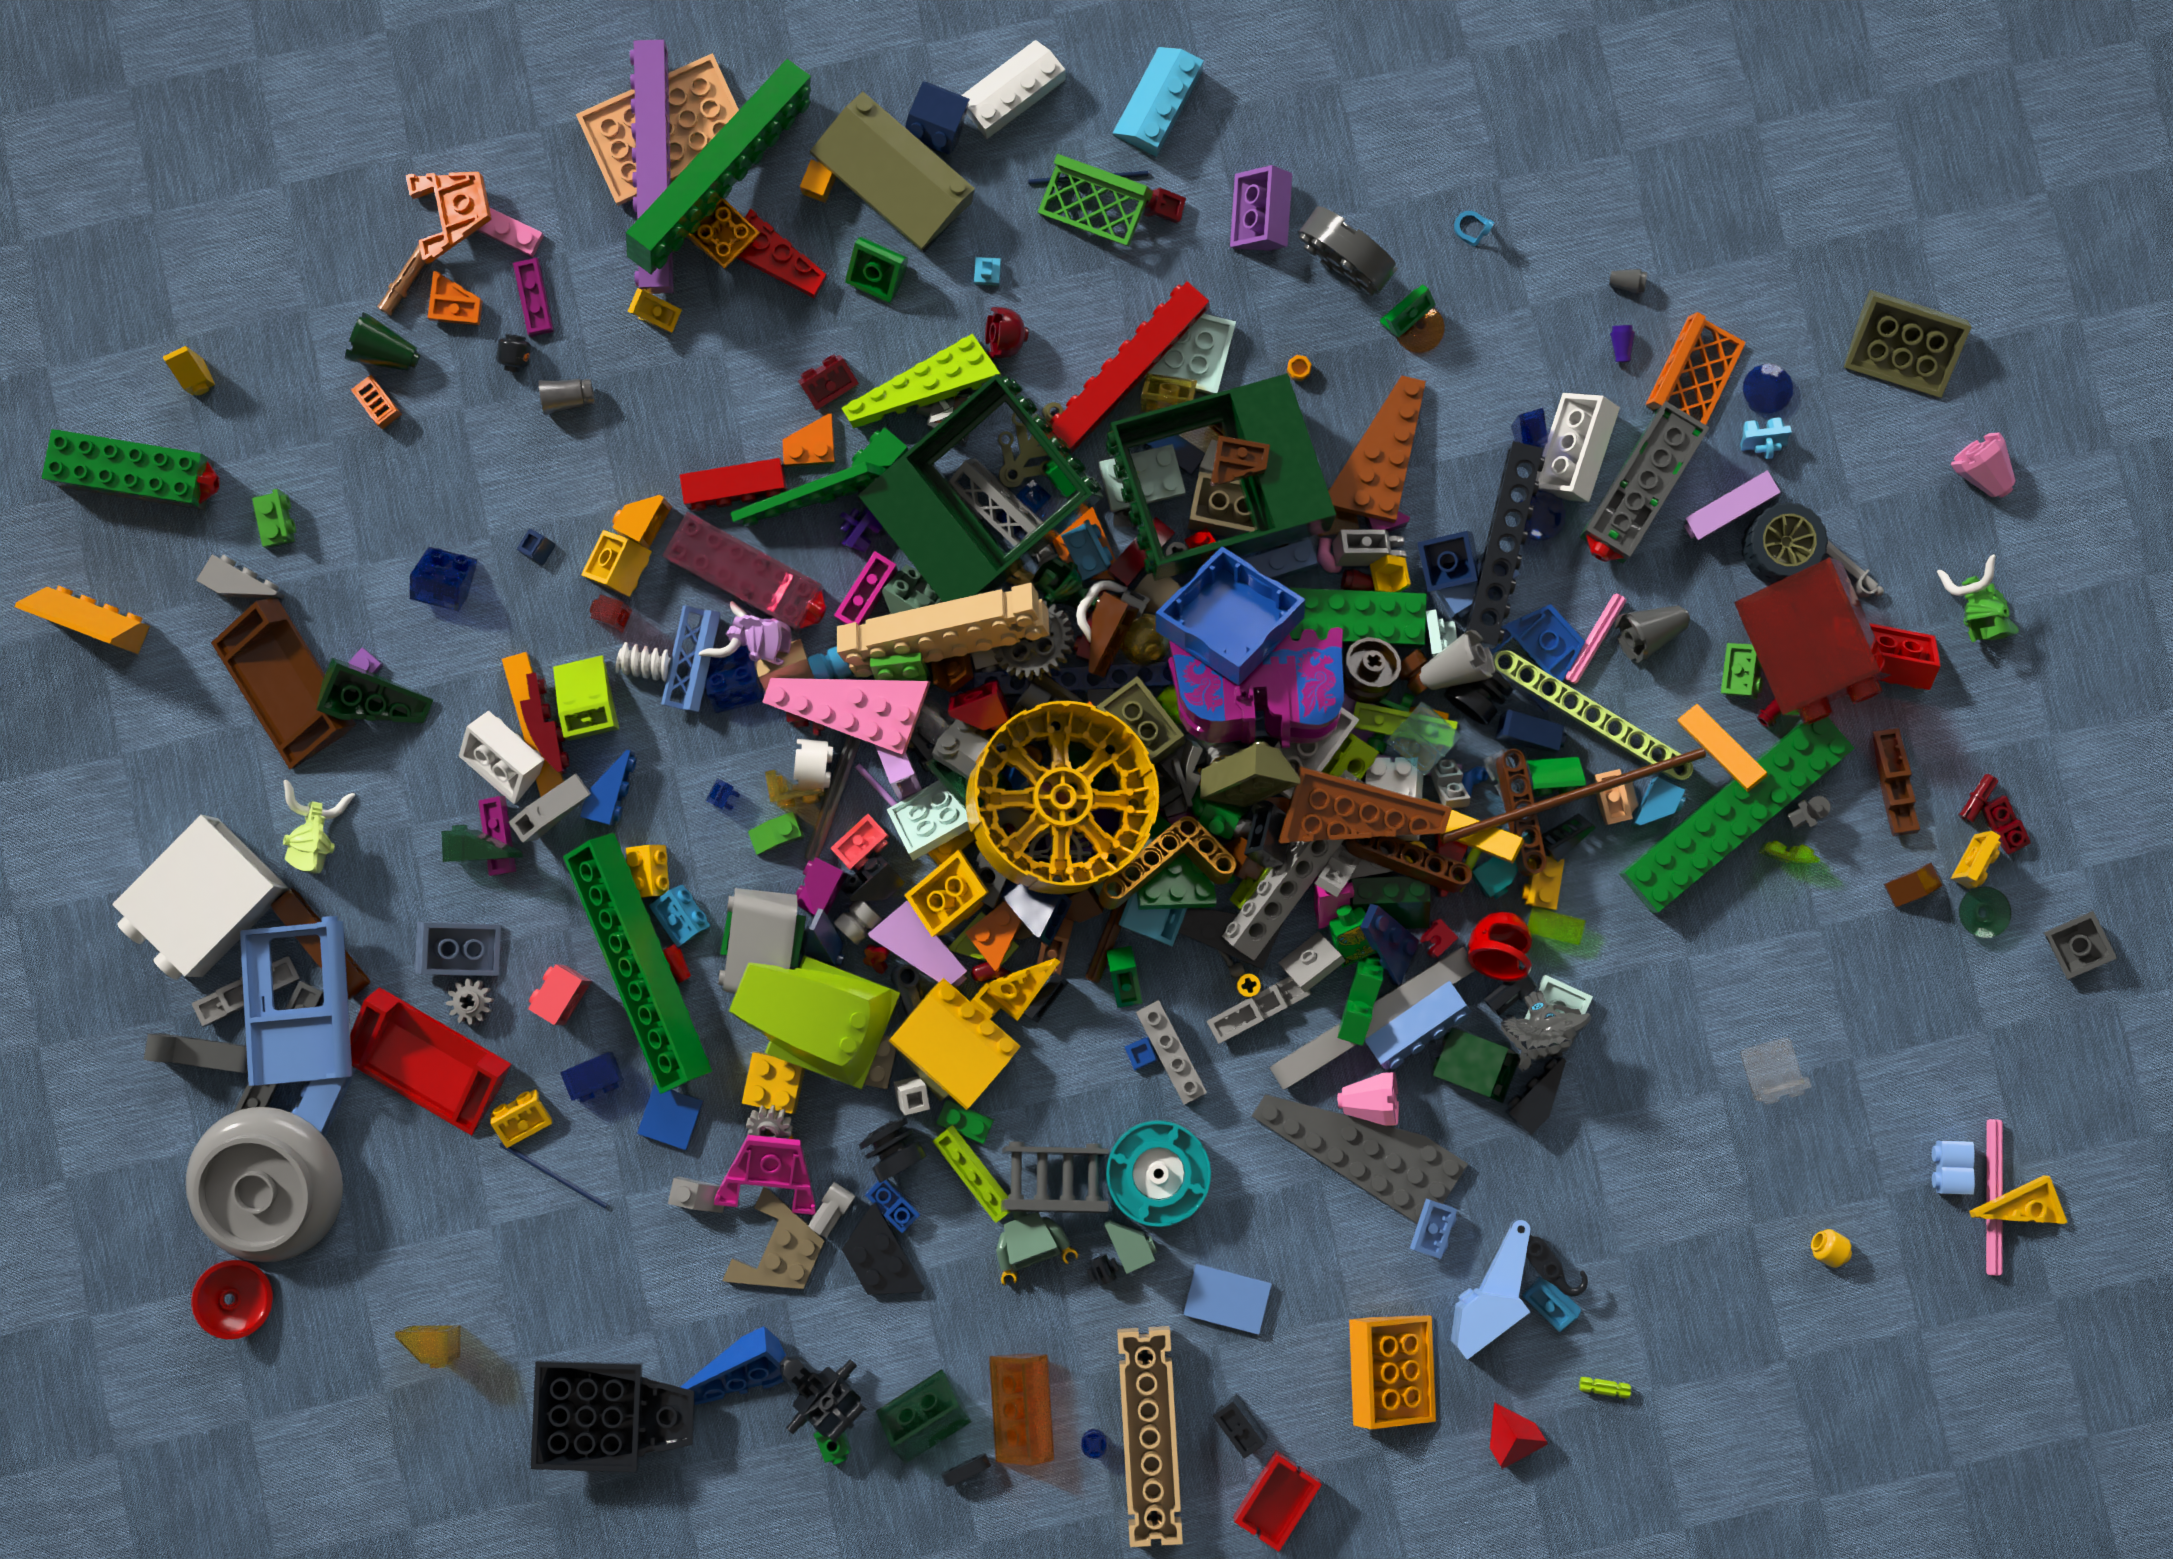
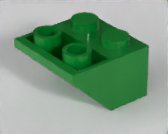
(1555, 775)

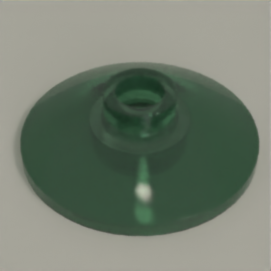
(1996, 908)

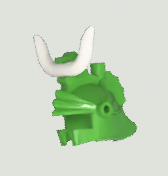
(1987, 608)

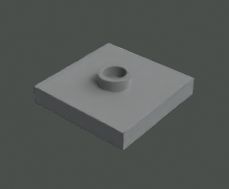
(1311, 962)

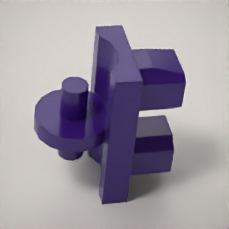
(854, 537)

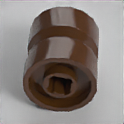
(1411, 671)

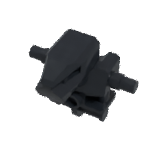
(822, 1396)

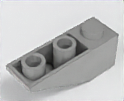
(230, 581)
(549, 809)

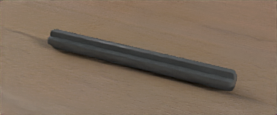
(832, 798)

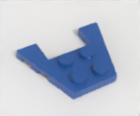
(1547, 641)

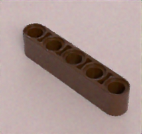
(1512, 801)
(1420, 856)
(295, 911)

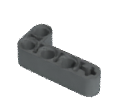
(196, 1052)

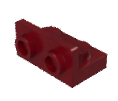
(827, 381)

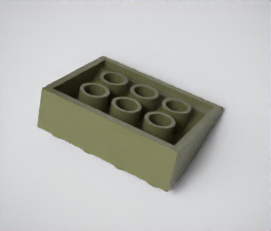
(1906, 343)

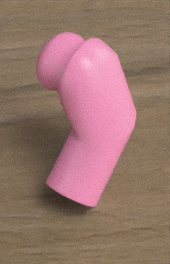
(1325, 558)

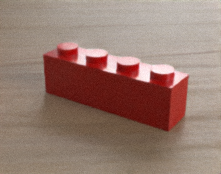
(733, 483)

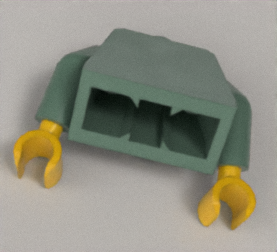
(1030, 1241)

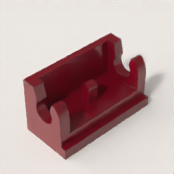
(1442, 937)

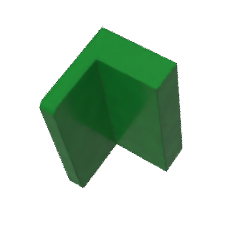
(1408, 311)

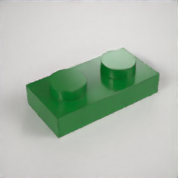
(965, 1121)

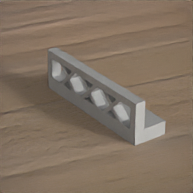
(997, 493)

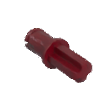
(1978, 798)

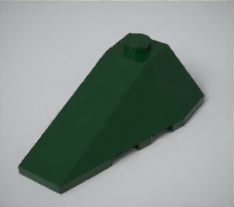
(359, 694)

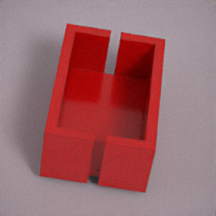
(1277, 1500)

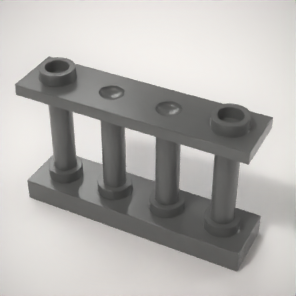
(1042, 1201)

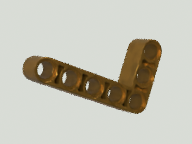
(1163, 857)

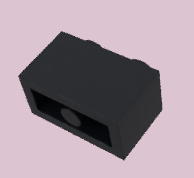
(1264, 837)

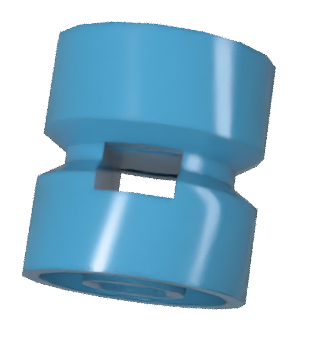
(829, 666)

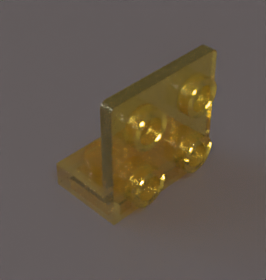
(778, 786)

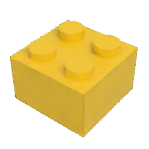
(773, 1083)

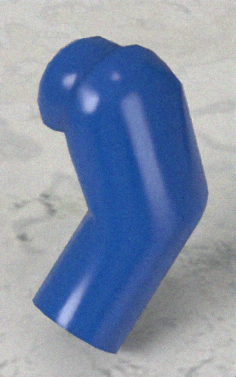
(1474, 777)

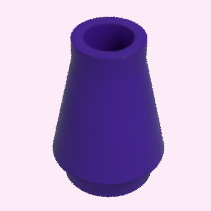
(1622, 341)

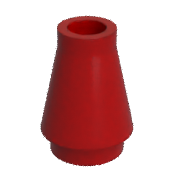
(677, 963)

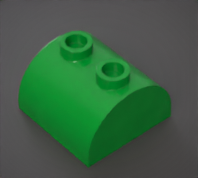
(876, 269)

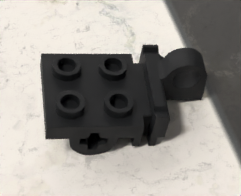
(1042, 692)

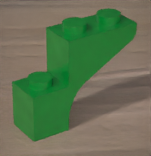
(1361, 999)

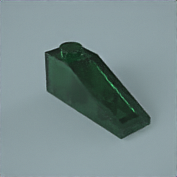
(473, 845)

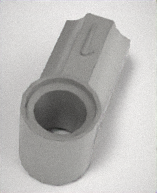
(834, 1204)

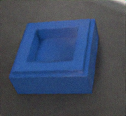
(1141, 1053)

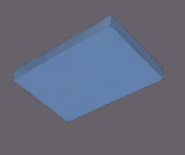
(1227, 1298)

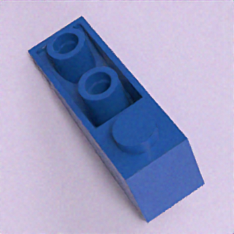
(607, 792)

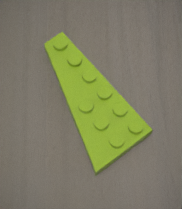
(927, 382)

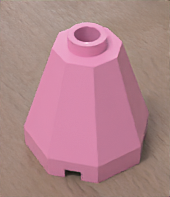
(1987, 465)
(1372, 1099)

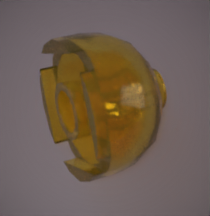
(1142, 642)

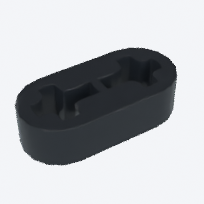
(966, 1469)

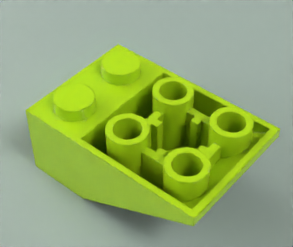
(584, 698)

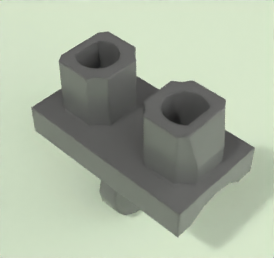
(1809, 812)

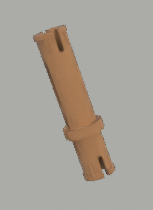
(399, 287)

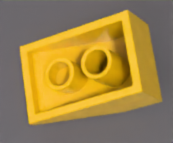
(947, 895)

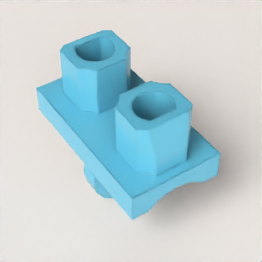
(1765, 440)

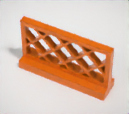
(1680, 357)

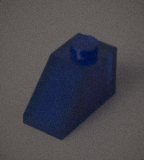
(1530, 428)

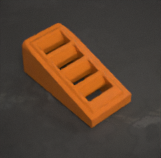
(386, 417)

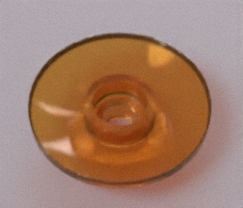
(1424, 339)

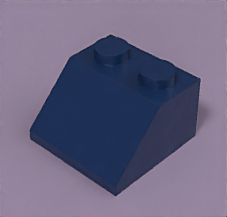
(937, 117)
(1449, 560)

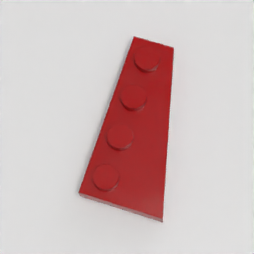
(780, 259)

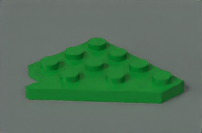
(1179, 883)

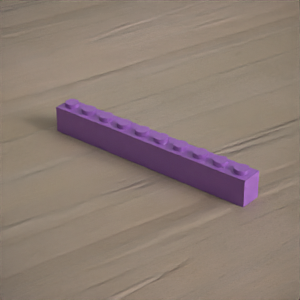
(652, 143)

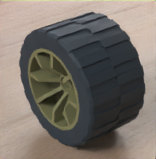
(1784, 541)

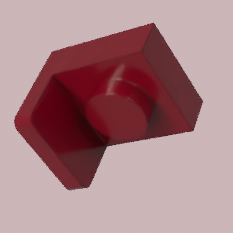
(1165, 205)
(800, 722)

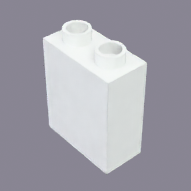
(198, 898)

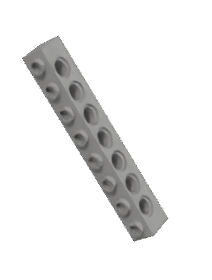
(1277, 897)

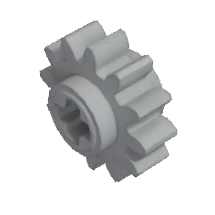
(460, 1005)
(769, 1123)

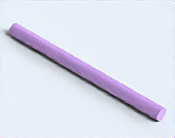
(875, 784)

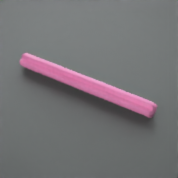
(1994, 1227)

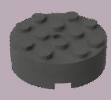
(1347, 251)

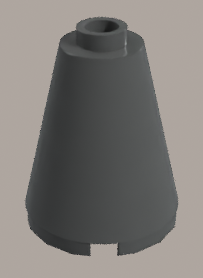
(1650, 630)

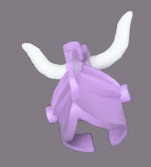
(761, 636)

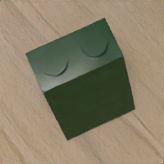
(1476, 1064)

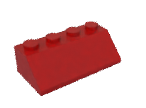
(1909, 655)

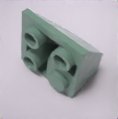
(909, 591)

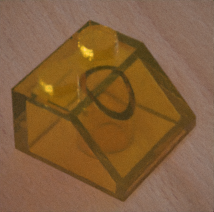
(1166, 391)
(431, 1343)

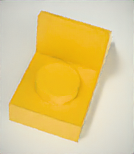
(654, 310)

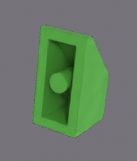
(776, 833)

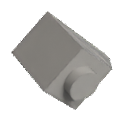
(694, 1195)

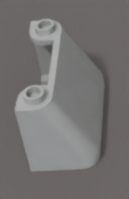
(759, 933)

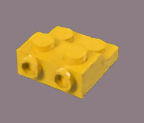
(1976, 859)

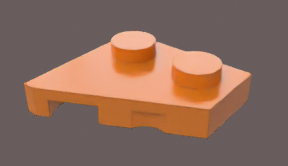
(452, 302)
(811, 444)
(995, 934)

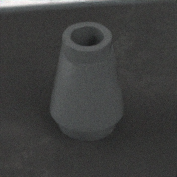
(1629, 280)

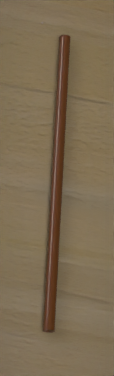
(1572, 795)

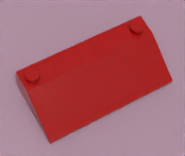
(425, 1060)

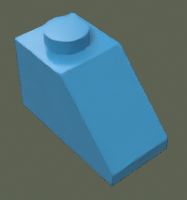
(1659, 801)

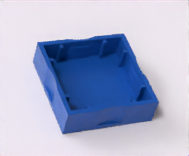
(1230, 615)

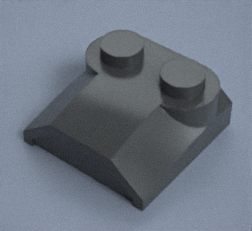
(961, 746)
(2080, 945)

